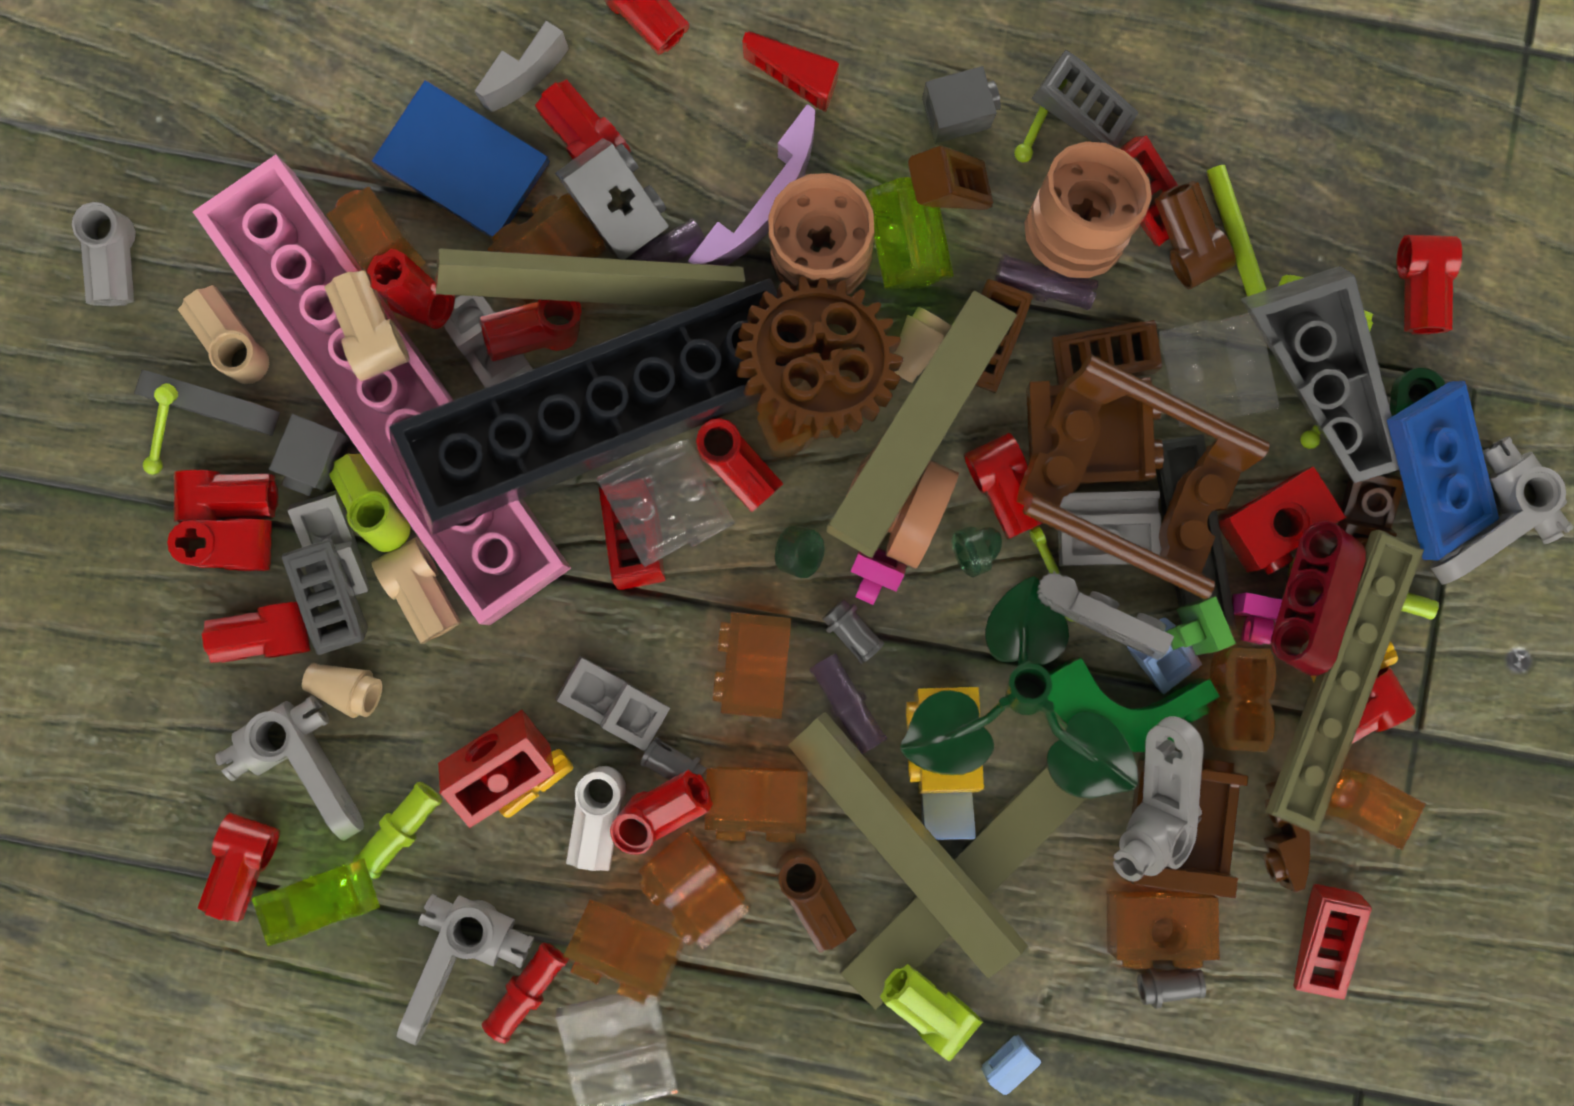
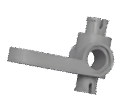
(1517, 517)
(255, 753)
(1167, 819)
(497, 942)

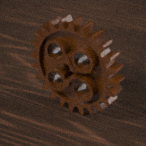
(831, 396)

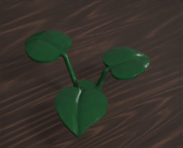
(952, 739)

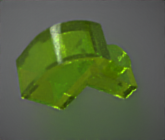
(315, 902)

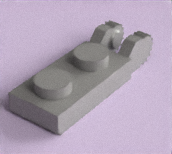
(1101, 615)

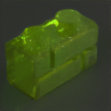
(908, 237)

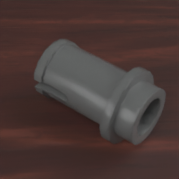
(852, 631)
(669, 761)
(1170, 985)

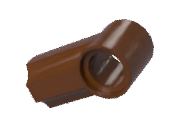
(1198, 246)
(815, 902)

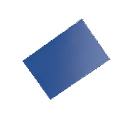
(460, 160)
(1443, 470)

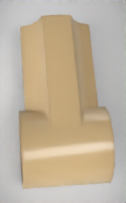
(223, 335)
(370, 337)
(411, 580)

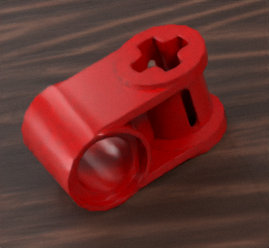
(229, 544)

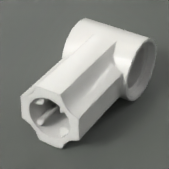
(590, 835)

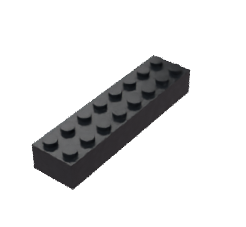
(578, 411)

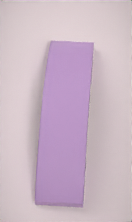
(794, 149)

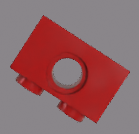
(1252, 528)
(495, 768)

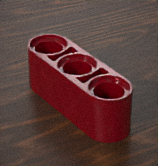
(1326, 621)

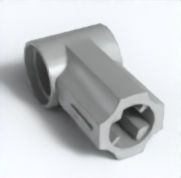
(105, 260)

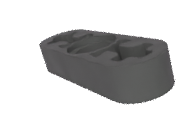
(211, 403)

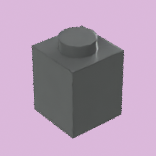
(960, 104)
(308, 455)

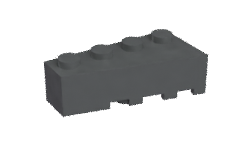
(1330, 360)

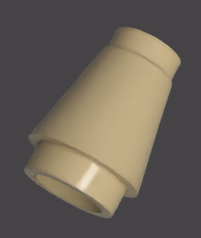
(919, 342)
(346, 689)

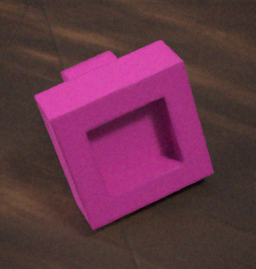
(876, 573)
(1260, 615)

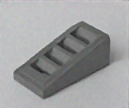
(1084, 78)
(325, 639)

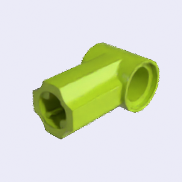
(368, 504)
(938, 1017)

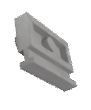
(1126, 514)

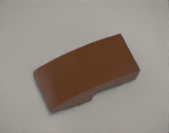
(1371, 506)
(1287, 852)

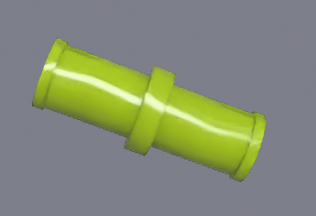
(399, 828)

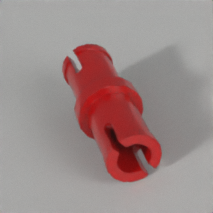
(524, 993)

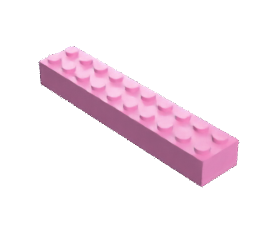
(284, 260)

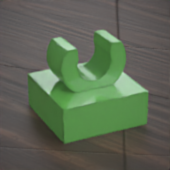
(1202, 627)

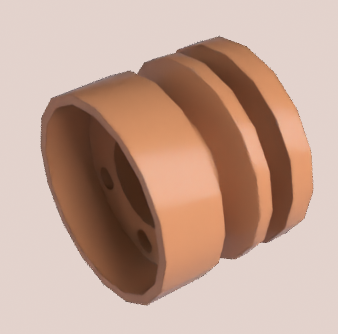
(1087, 209)
(816, 212)
(920, 514)

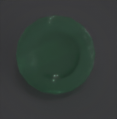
(972, 550)
(799, 551)

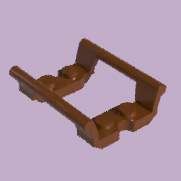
(1200, 490)

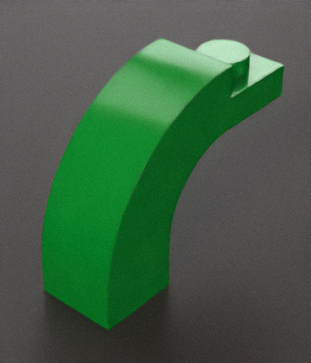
(1077, 692)

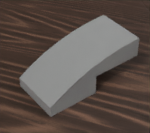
(512, 78)
(467, 335)
(323, 519)
(612, 703)

